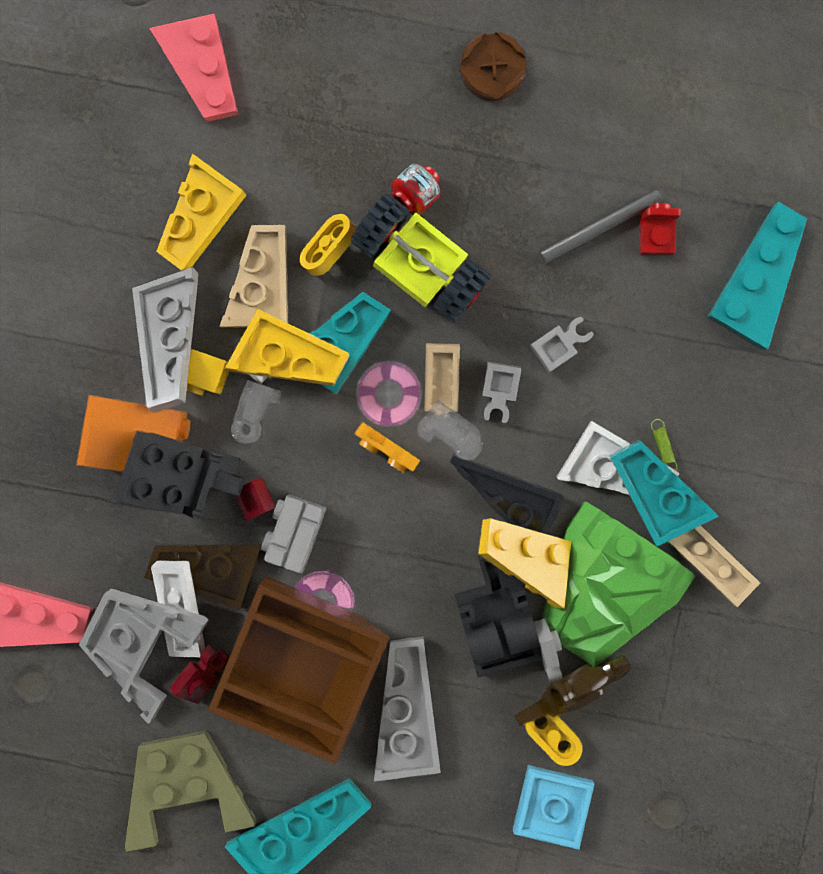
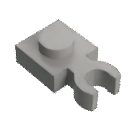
(558, 346)
(501, 385)
(548, 647)

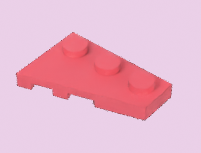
(201, 64)
(39, 618)

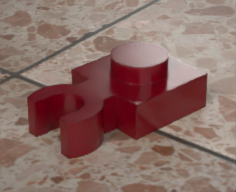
(199, 678)

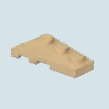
(261, 278)

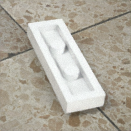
(176, 589)

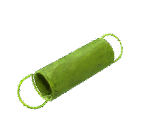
(664, 445)

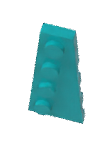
(758, 285)
(300, 833)

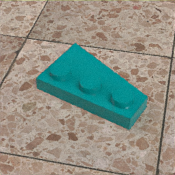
(659, 494)

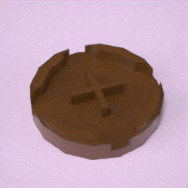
(493, 66)

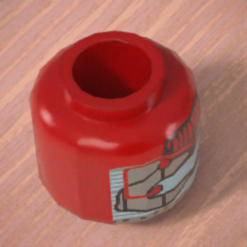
(416, 188)

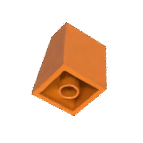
(112, 427)

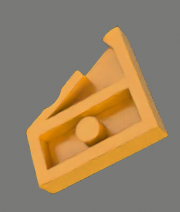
(375, 441)

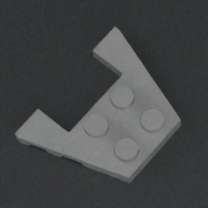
(125, 635)

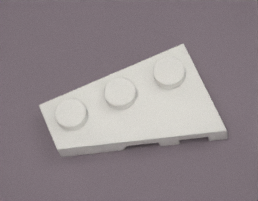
(591, 462)

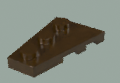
(217, 570)

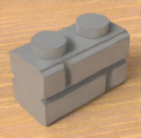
(294, 533)

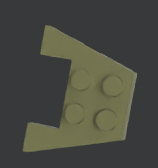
(180, 773)

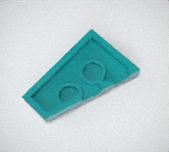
(353, 331)

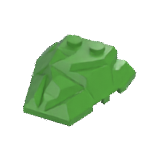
(613, 586)

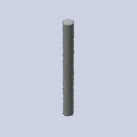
(600, 226)

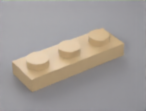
(715, 564)

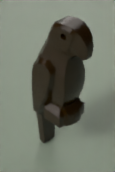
(575, 690)

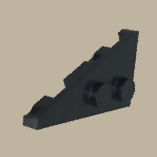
(512, 497)

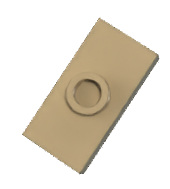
(442, 375)

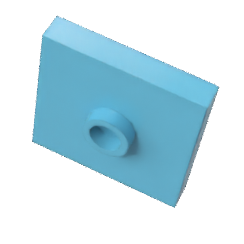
(553, 807)

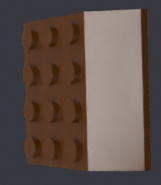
(299, 670)

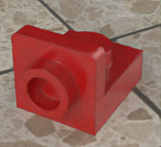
(658, 230)

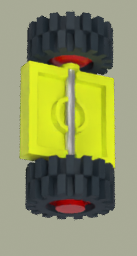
(419, 258)

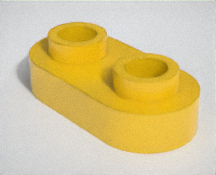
(327, 245)
(551, 734)

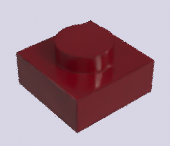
(255, 499)

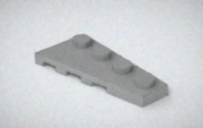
(165, 336)
(407, 721)

